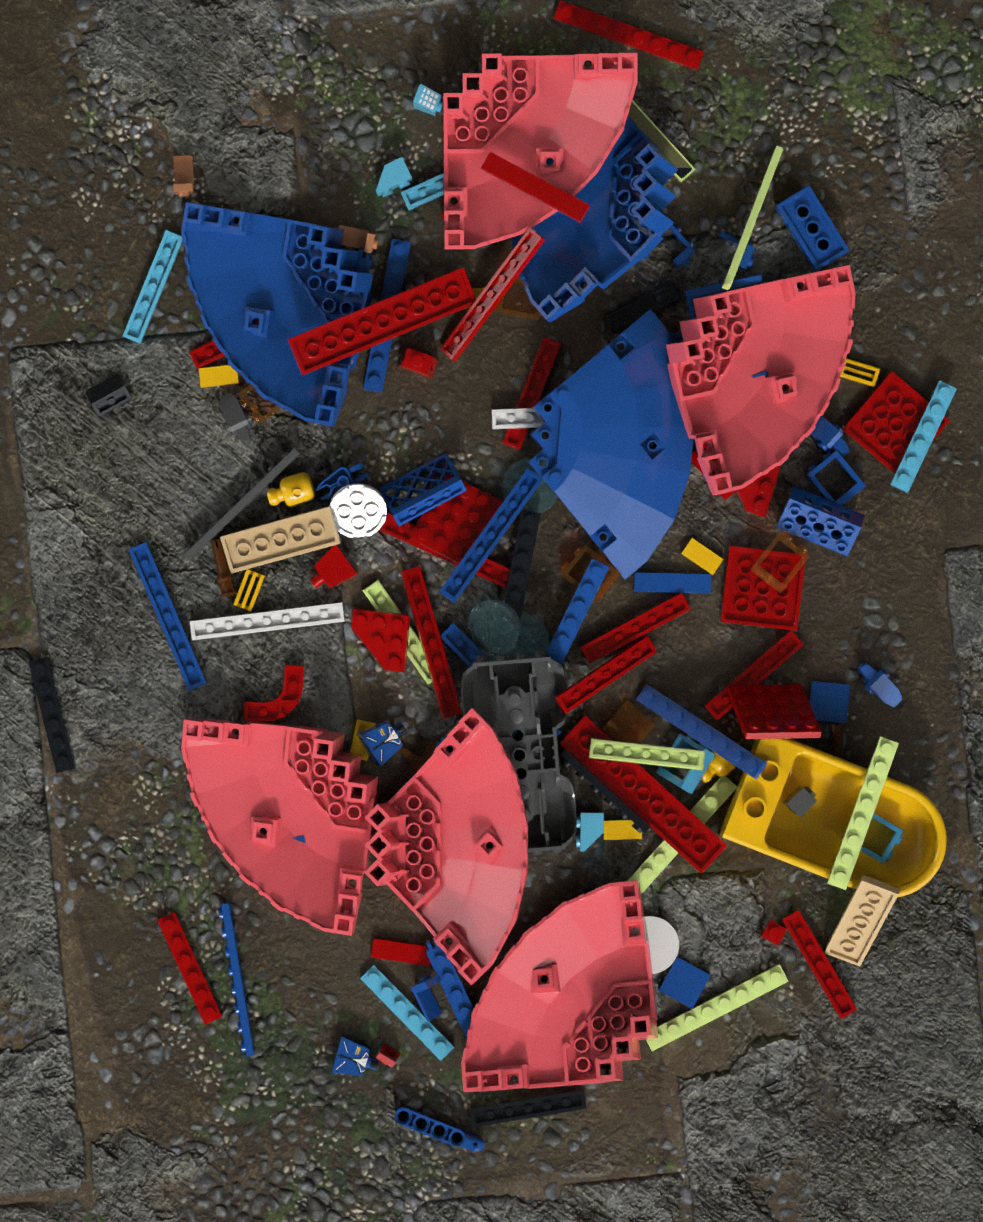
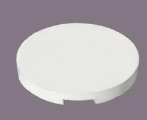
(358, 510)
(662, 942)

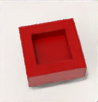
(774, 932)
(388, 1055)

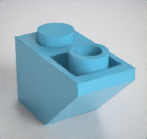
(393, 175)
(591, 827)

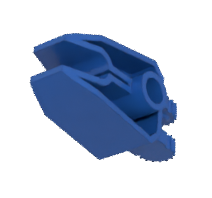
(830, 437)
(342, 477)
(878, 682)

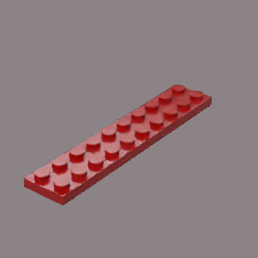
(382, 321)
(647, 799)

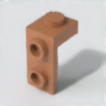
(183, 176)
(359, 238)

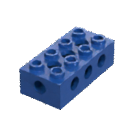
(804, 239)
(820, 521)

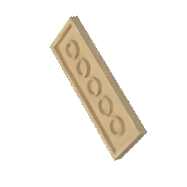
(280, 539)
(861, 920)

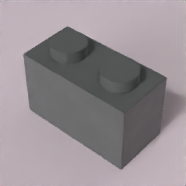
(800, 800)

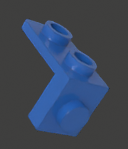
(684, 258)
(747, 258)
(425, 996)

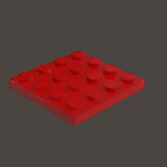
(889, 421)
(456, 523)
(752, 600)
(774, 711)

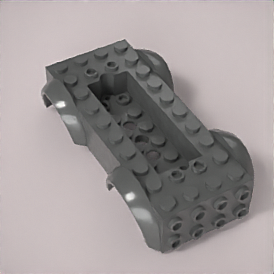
(520, 696)

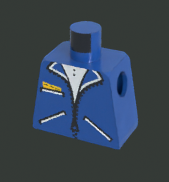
(382, 741)
(353, 1058)

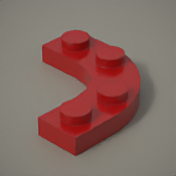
(284, 703)

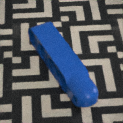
(466, 1142)

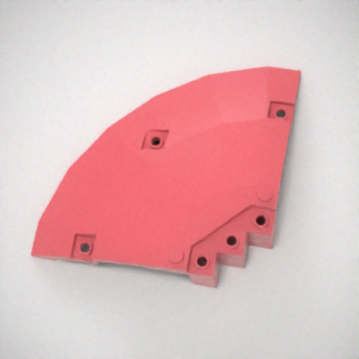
(525, 115)
(753, 330)
(292, 786)
(437, 850)
(586, 1011)

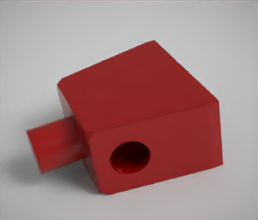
(418, 362)
(332, 569)

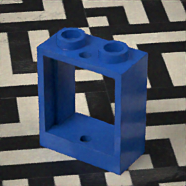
(827, 459)

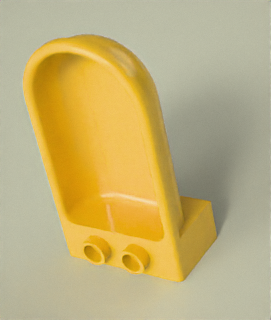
(767, 825)

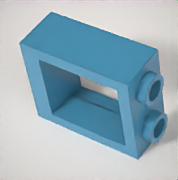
(693, 777)
(896, 839)

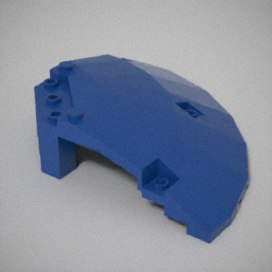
(616, 232)
(287, 278)
(601, 445)

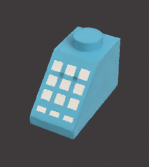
(427, 100)

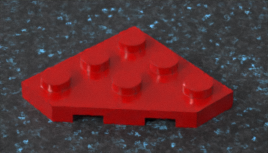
(759, 493)
(384, 635)

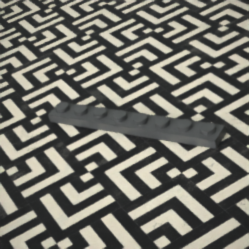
(235, 509)

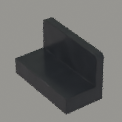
(108, 395)

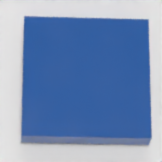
(829, 701)
(684, 982)

